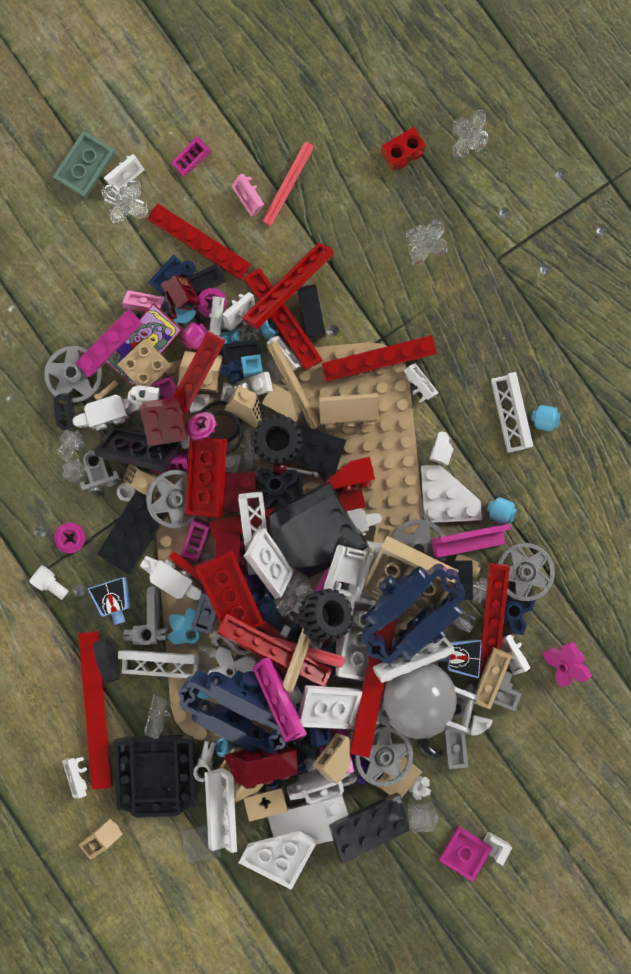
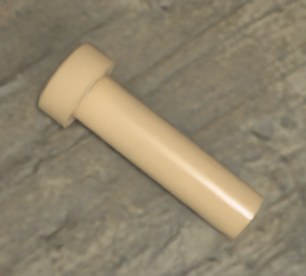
(105, 391)

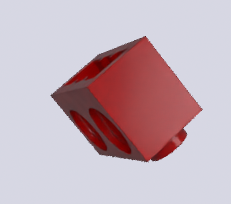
(400, 146)

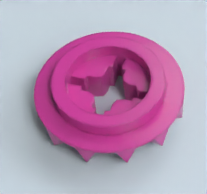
(207, 295)
(200, 420)
(60, 538)

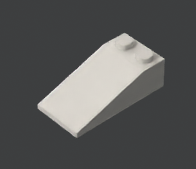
(351, 644)
(310, 819)

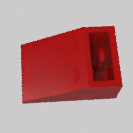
(354, 474)

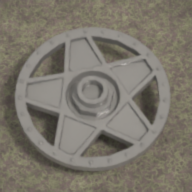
(70, 374)
(171, 499)
(421, 538)
(527, 571)
(385, 758)

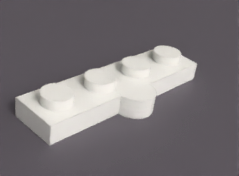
(427, 655)

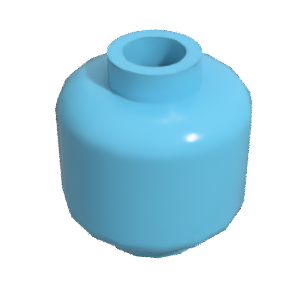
(546, 418)
(502, 511)

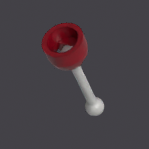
(278, 469)

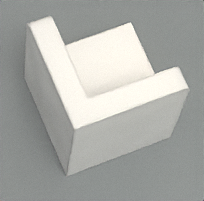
(500, 848)

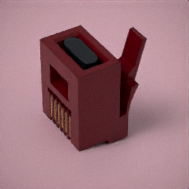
(180, 294)

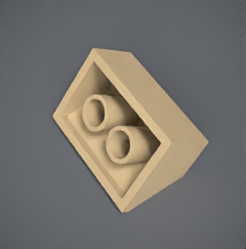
(348, 410)

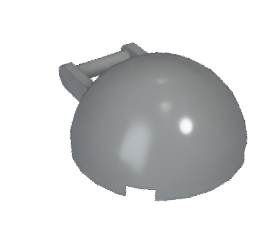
(425, 703)

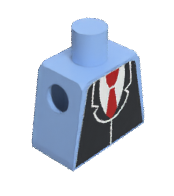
(112, 598)
(466, 657)

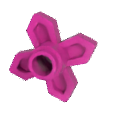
(569, 664)

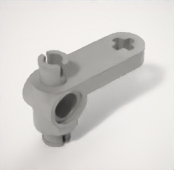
(137, 634)

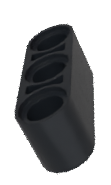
(311, 312)

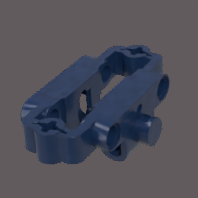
(425, 626)
(236, 712)

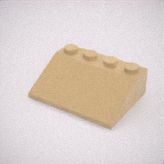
(400, 560)

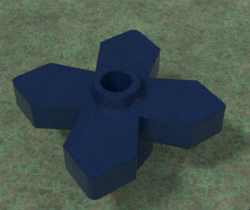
(515, 620)

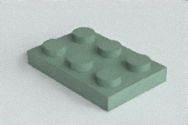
(84, 164)

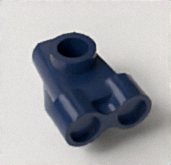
(232, 371)
(261, 594)

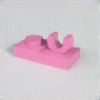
(247, 194)
(141, 301)

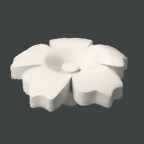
(420, 788)

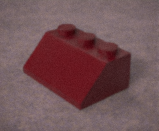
(261, 767)

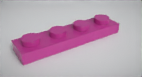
(109, 343)

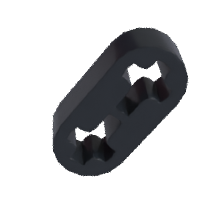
(59, 411)

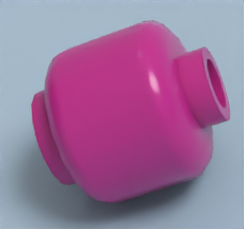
(193, 335)

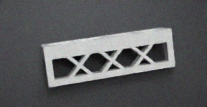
(518, 409)
(245, 519)
(158, 657)
(220, 810)

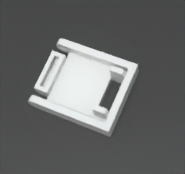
(351, 567)

